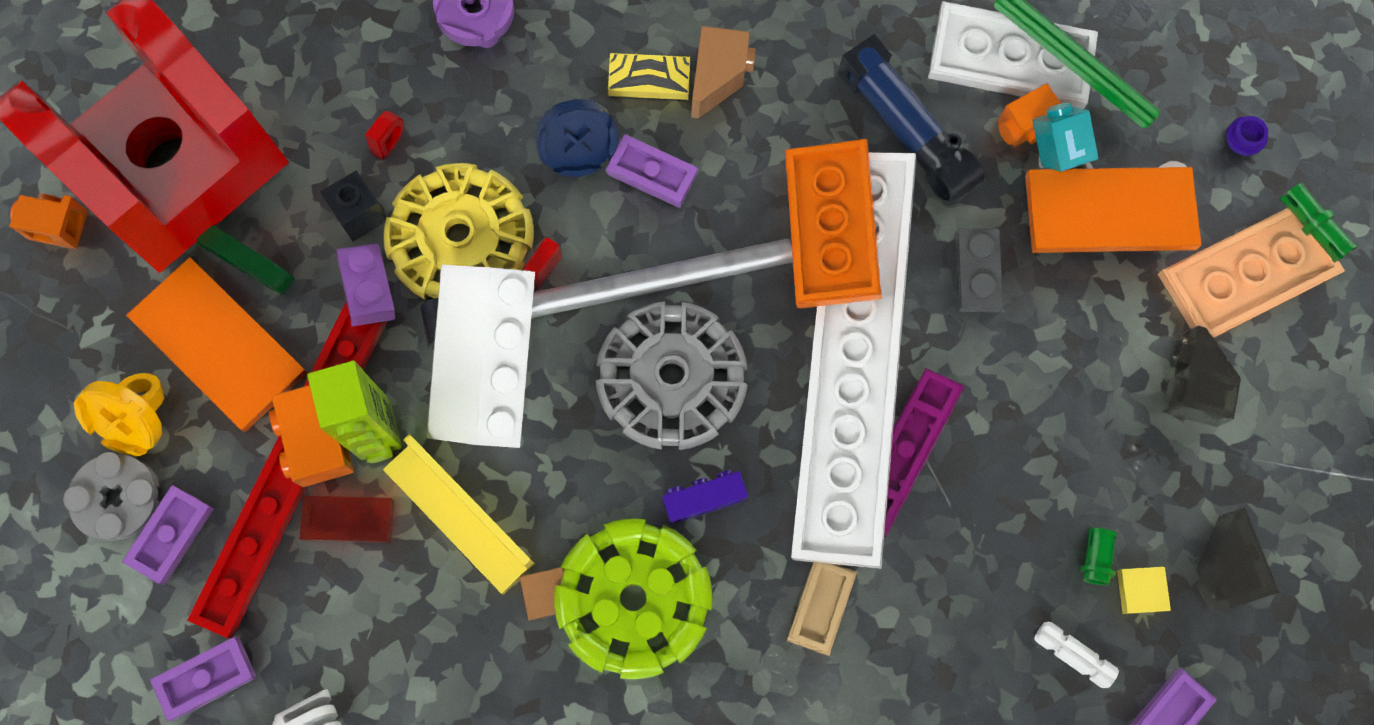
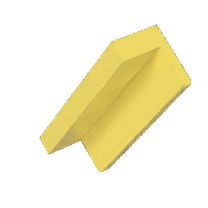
(458, 516)

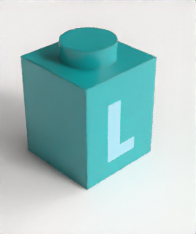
(1065, 137)

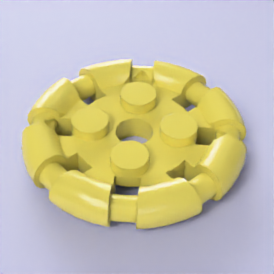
(451, 208)

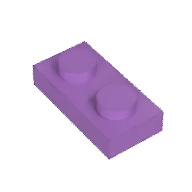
(652, 171)
(365, 284)
(168, 535)
(203, 679)

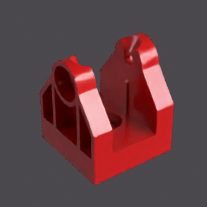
(107, 147)

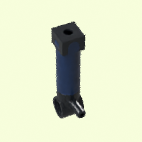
(948, 168)

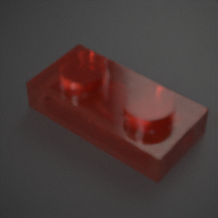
(347, 519)

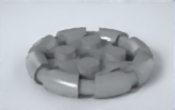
(671, 399)

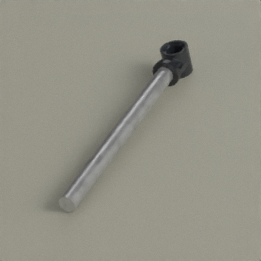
(642, 281)

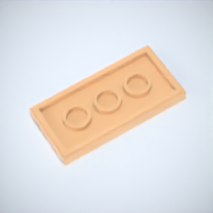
(1248, 274)

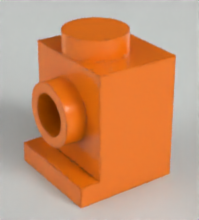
(1016, 119)
(49, 219)

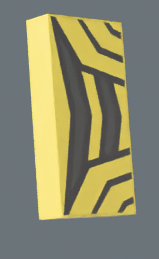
(649, 76)

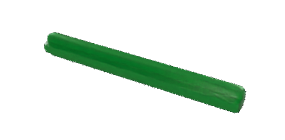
(1079, 61)

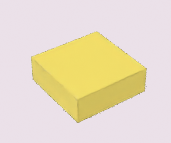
(1143, 590)

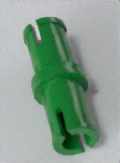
(1318, 222)

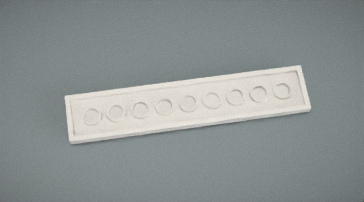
(855, 395)

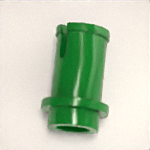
(1099, 557)

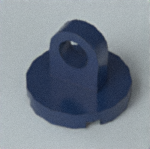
(576, 137)

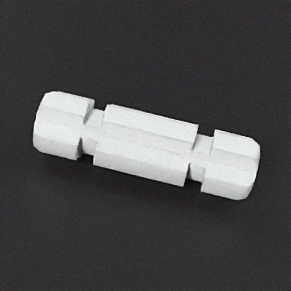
(1076, 655)

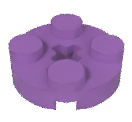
(474, 28)

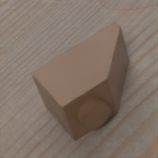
(720, 67)

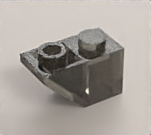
(1204, 380)

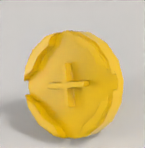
(121, 415)

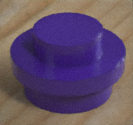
(1247, 135)

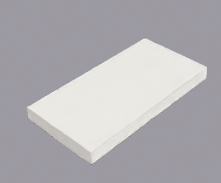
(995, 55)

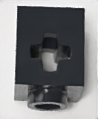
(354, 205)

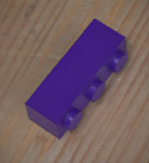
(704, 496)

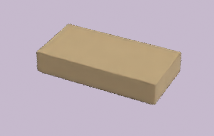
(821, 607)

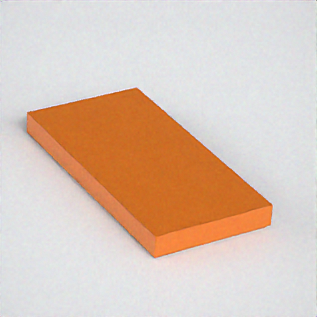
(1112, 210)
(832, 224)
(216, 344)

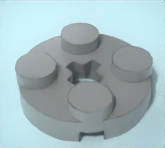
(88, 493)

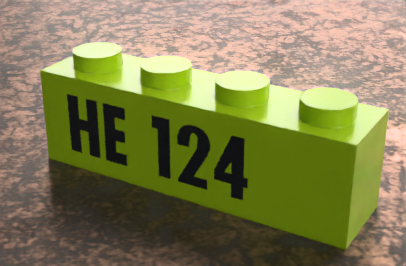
(355, 411)

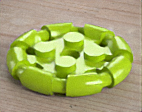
(638, 625)

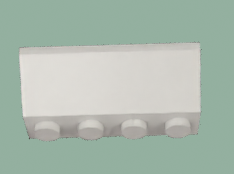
(480, 355)

